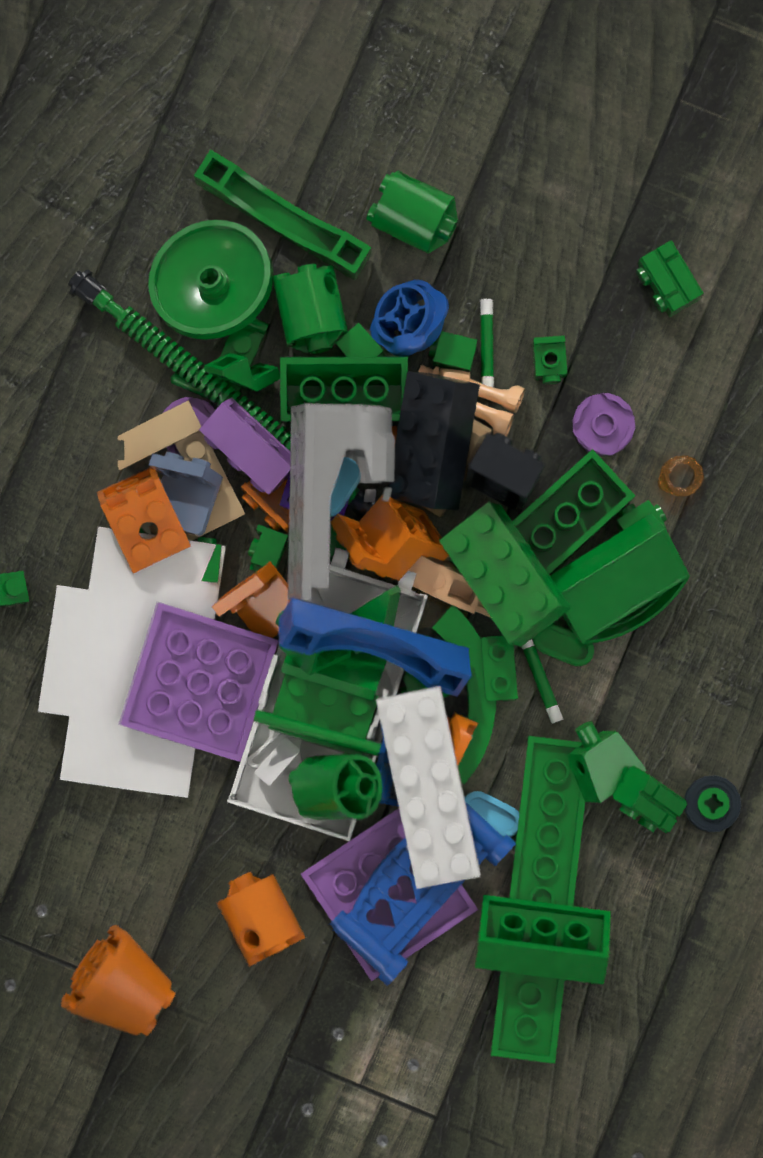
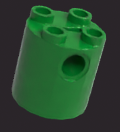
(414, 212)
(310, 308)
(336, 787)

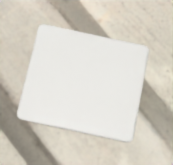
(277, 761)

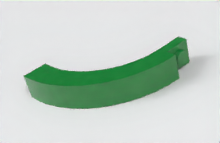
(456, 629)

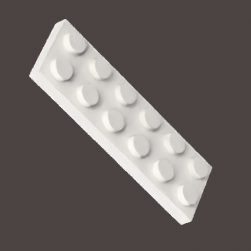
(428, 787)

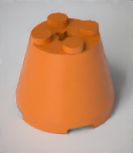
(119, 985)

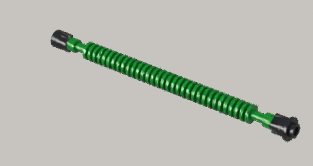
(95, 294)

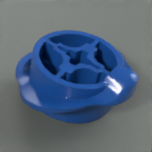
(417, 323)

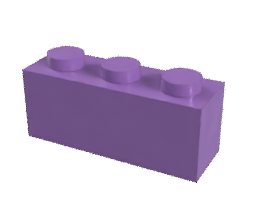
(248, 446)

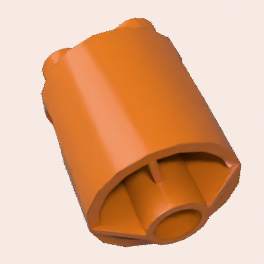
(259, 917)

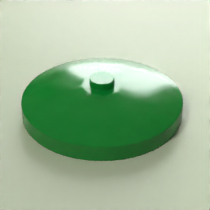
(211, 279)

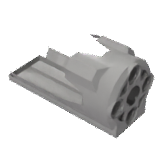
(318, 444)

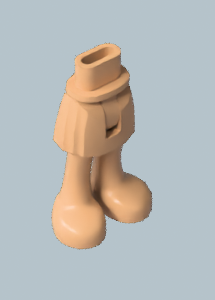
(508, 398)

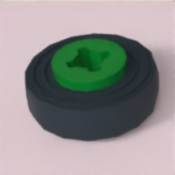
(703, 799)

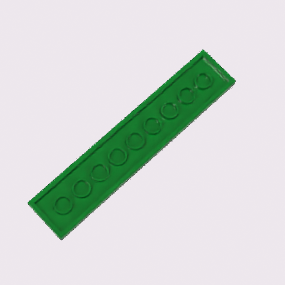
(546, 873)

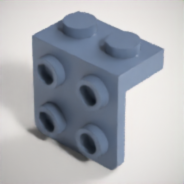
(190, 488)

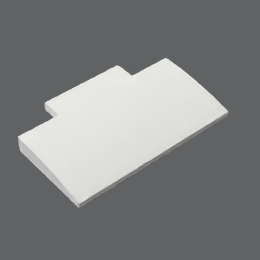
(94, 658)

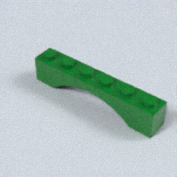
(311, 234)

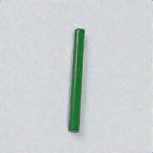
(317, 732)

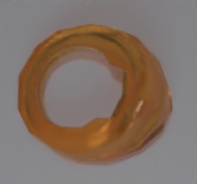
(665, 484)

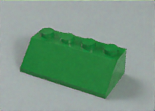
(342, 382)
(543, 939)

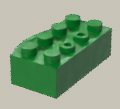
(619, 577)

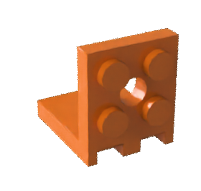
(141, 501)

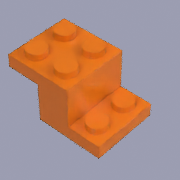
(389, 538)

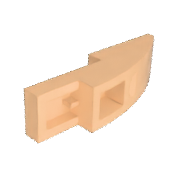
(446, 583)

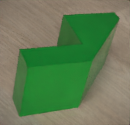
(236, 371)

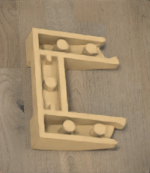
(181, 428)

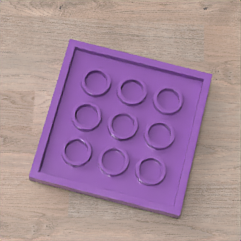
(198, 682)
(342, 875)

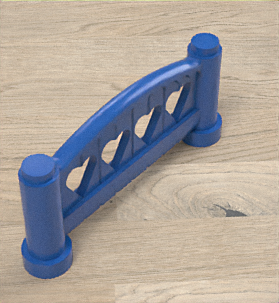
(382, 944)

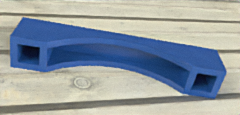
(316, 628)

